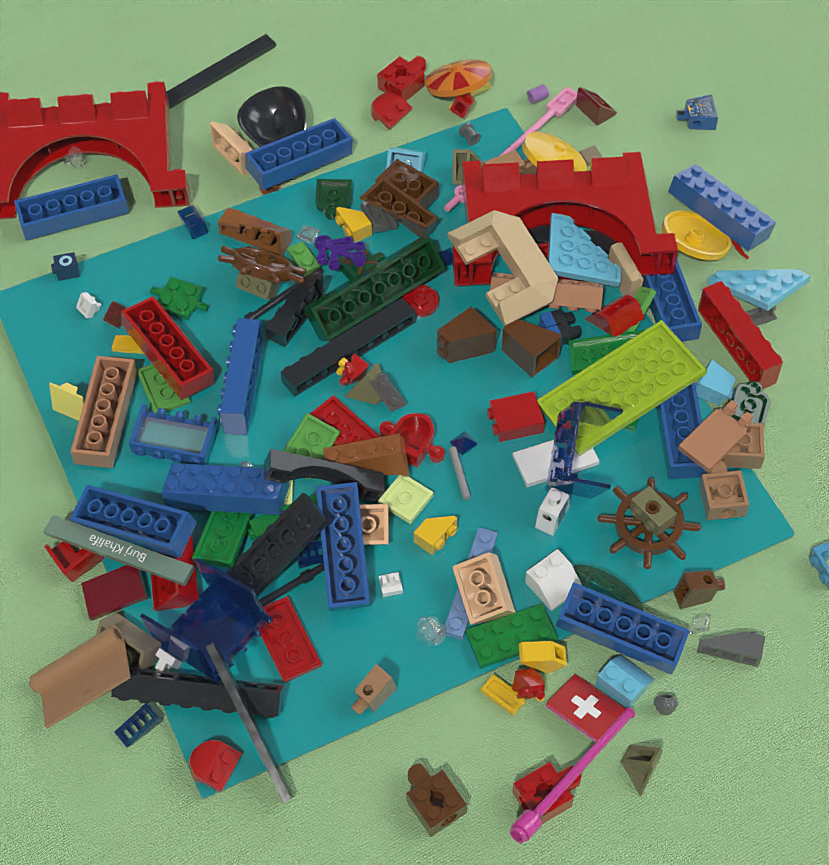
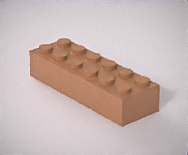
(567, 293)
(104, 412)

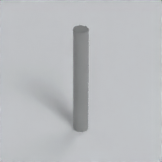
(459, 473)

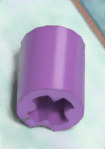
(537, 94)

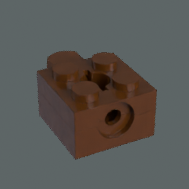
(434, 799)

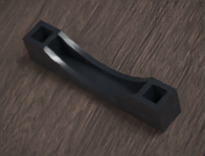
(285, 466)

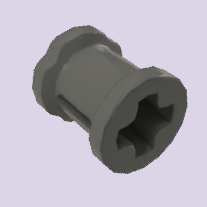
(469, 134)

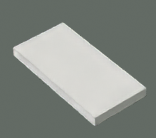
(535, 462)

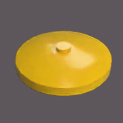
(547, 147)
(696, 235)

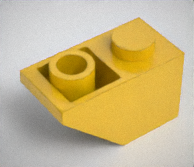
(353, 223)
(434, 532)
(543, 655)

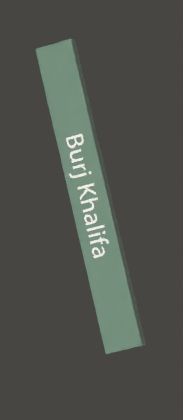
(119, 550)

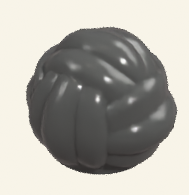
(665, 704)

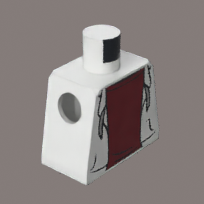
(554, 505)

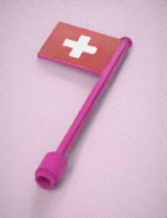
(592, 715)

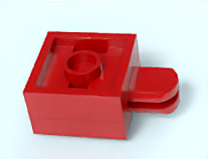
(403, 77)
(538, 784)

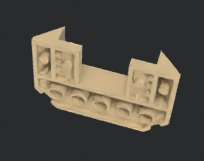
(534, 276)

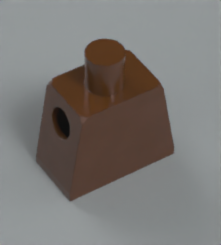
(697, 588)

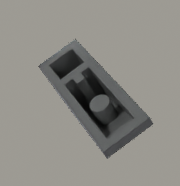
(737, 647)

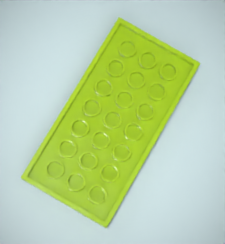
(629, 378)

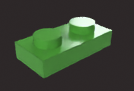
(303, 257)

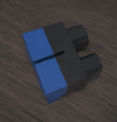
(559, 323)

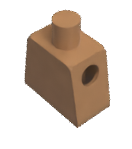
(373, 690)

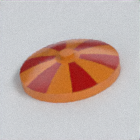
(458, 78)

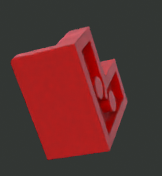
(71, 563)

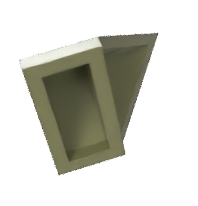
(459, 156)
(363, 390)
(640, 764)

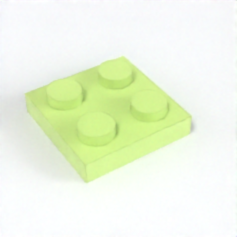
(406, 498)

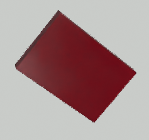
(113, 591)

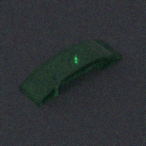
(609, 582)

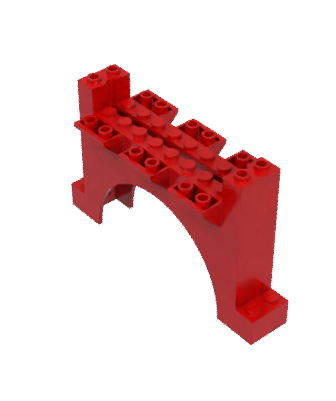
(125, 129)
(606, 199)

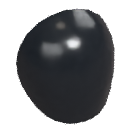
(272, 115)

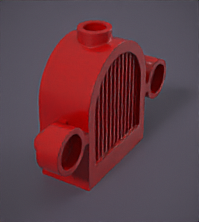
(418, 437)

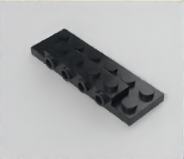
(279, 544)

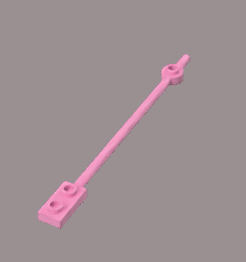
(556, 107)

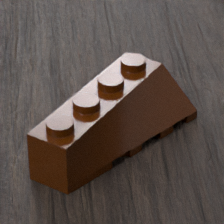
(401, 207)

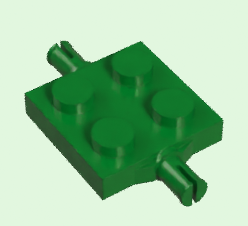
(180, 298)

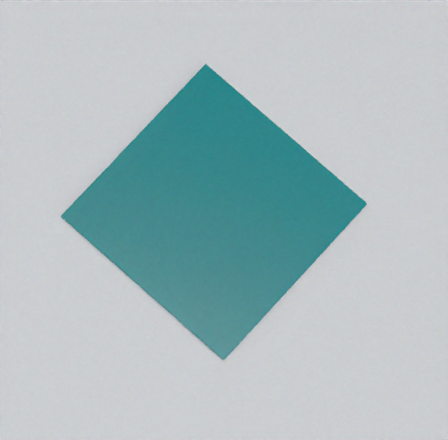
(62, 345)

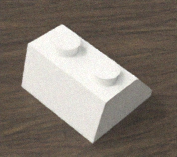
(552, 579)

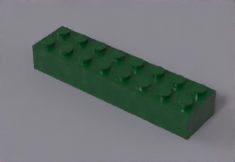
(374, 288)

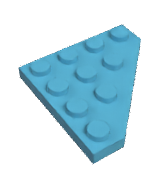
(576, 257)
(761, 287)

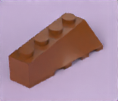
(254, 231)
(378, 454)

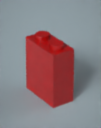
(515, 416)

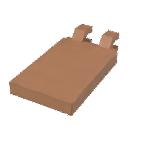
(716, 437)

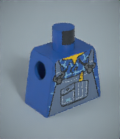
(699, 113)

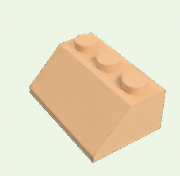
(230, 145)
(375, 524)
(483, 589)

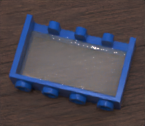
(173, 436)

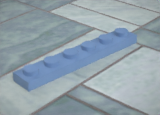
(457, 618)

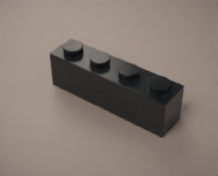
(291, 315)

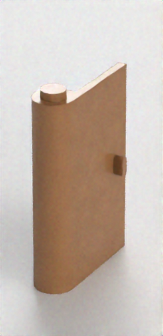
(81, 675)

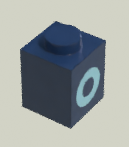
(65, 266)

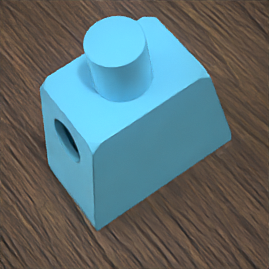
(716, 384)

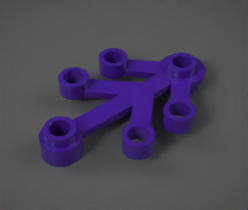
(323, 243)

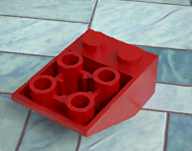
(617, 315)

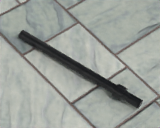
(276, 300)
(305, 577)

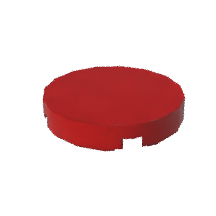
(422, 300)

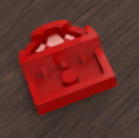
(389, 109)
(213, 763)

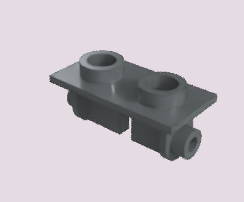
(760, 316)
(387, 392)

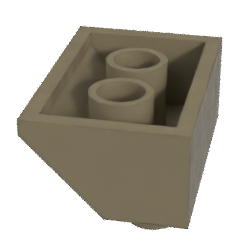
(139, 645)

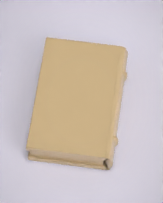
(630, 275)

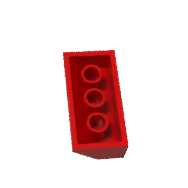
(172, 595)

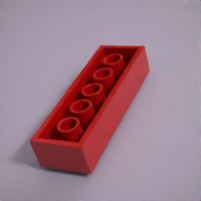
(739, 335)
(167, 347)

